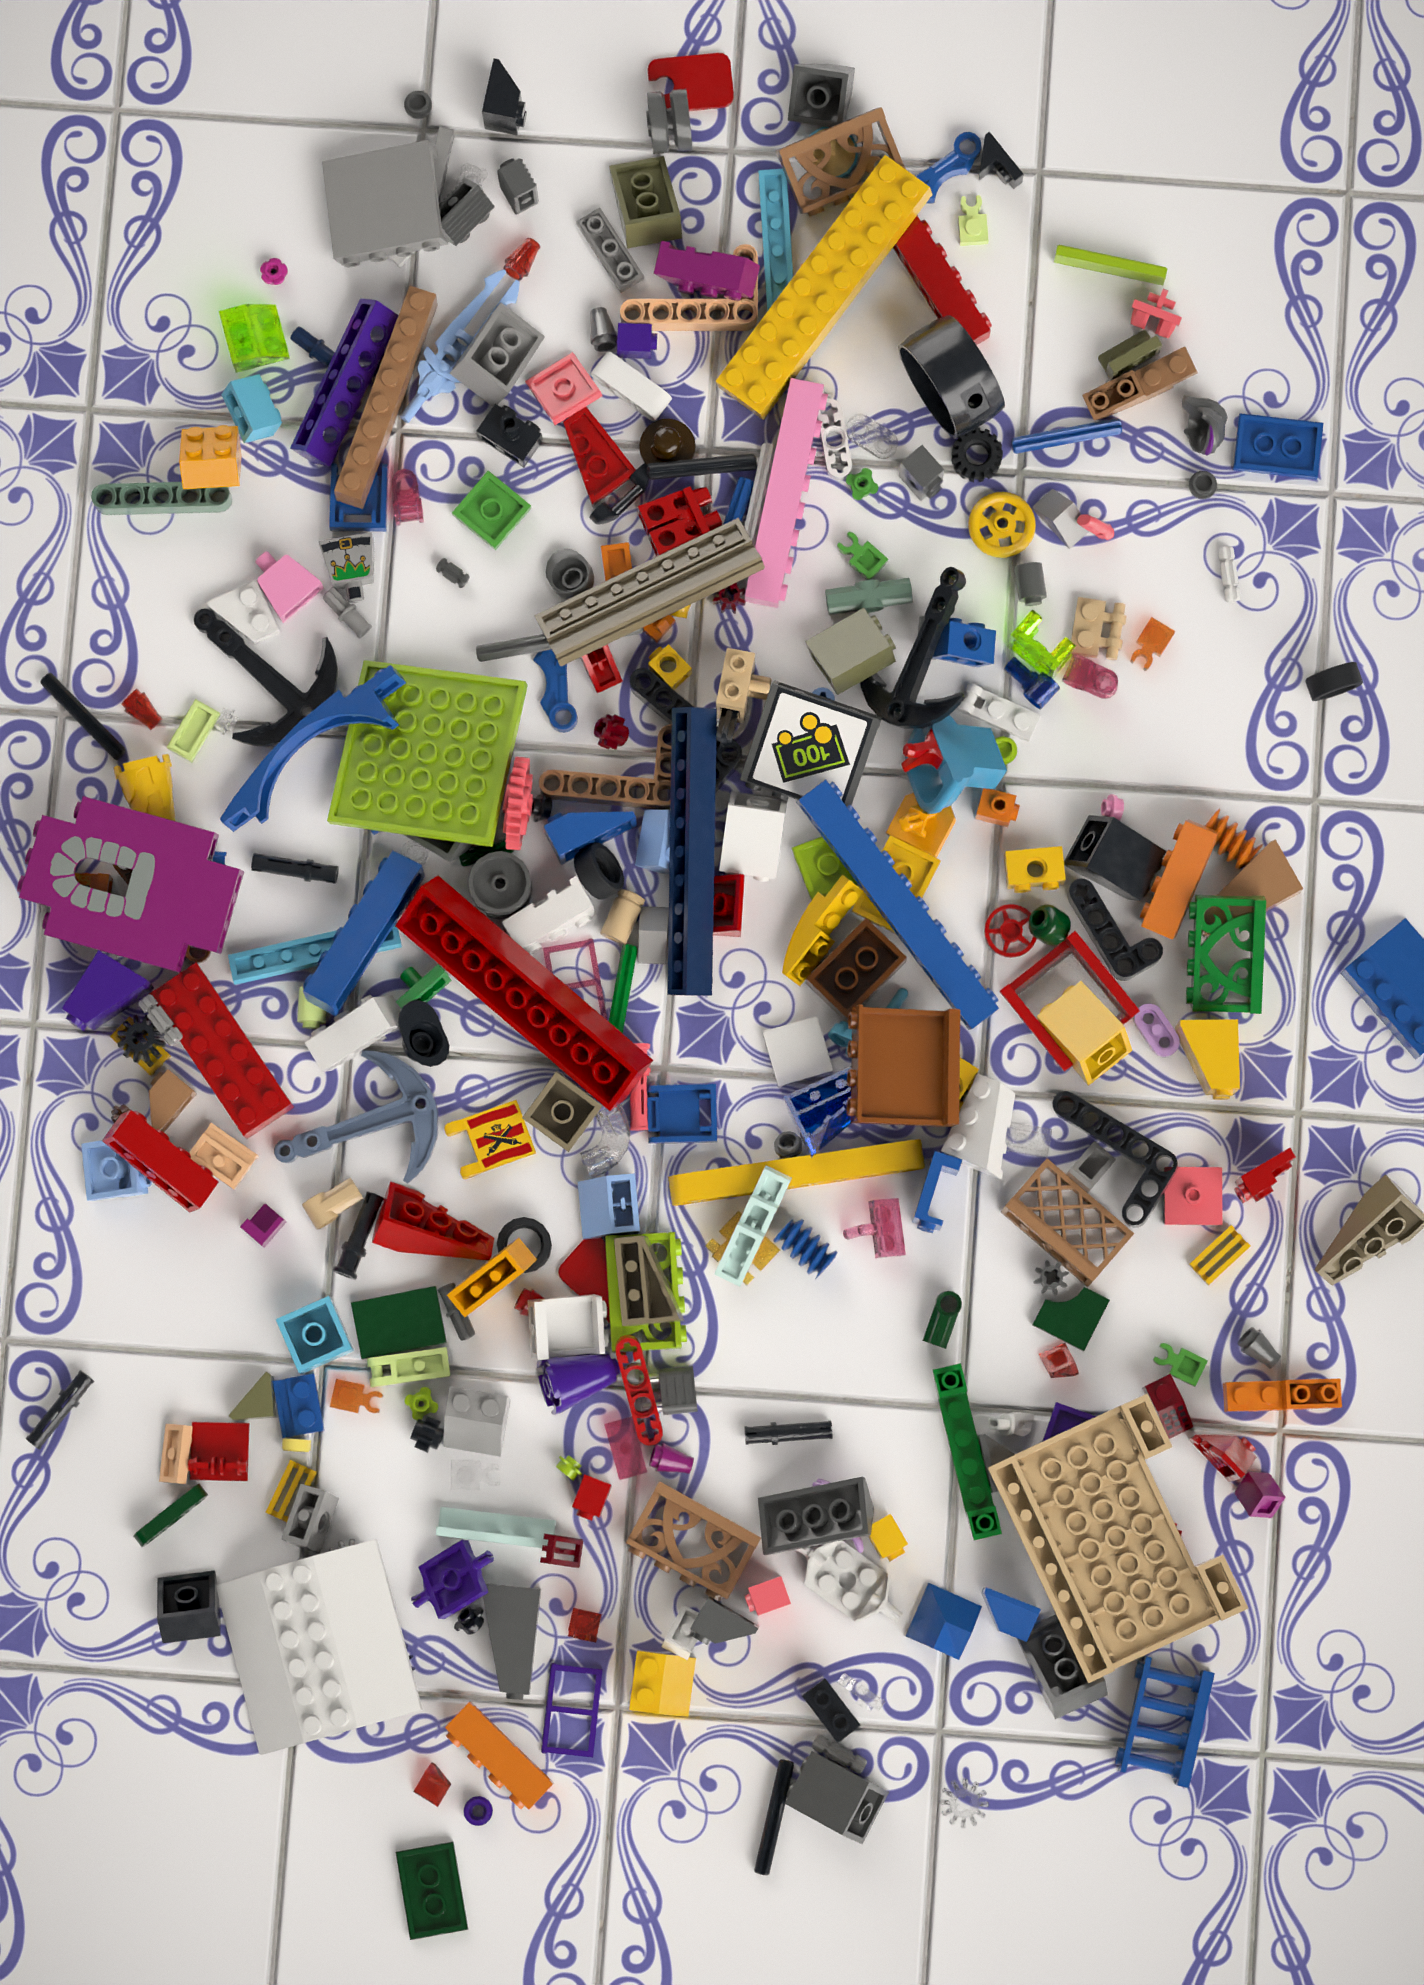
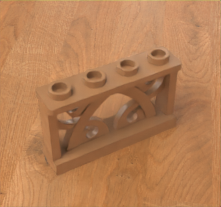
(803, 153)
(732, 1532)

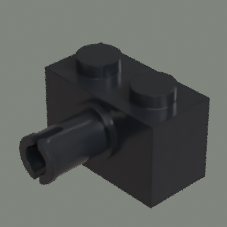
(510, 435)

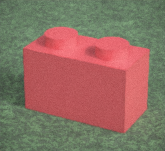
(767, 1596)

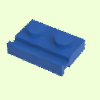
(298, 1405)

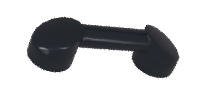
(606, 514)

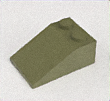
(646, 202)

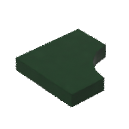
(1072, 1319)

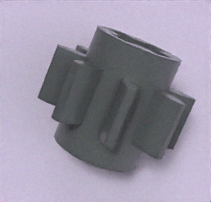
(1059, 1276)

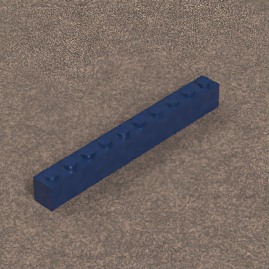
(692, 851)

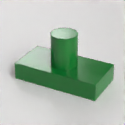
(422, 987)

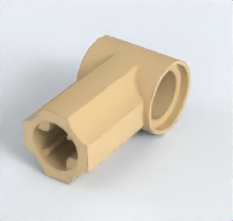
(327, 1206)

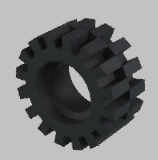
(971, 470)

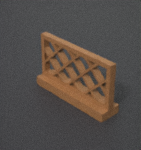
(1055, 1243)

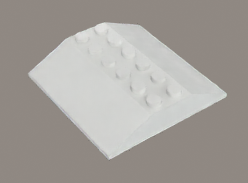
(318, 1647)

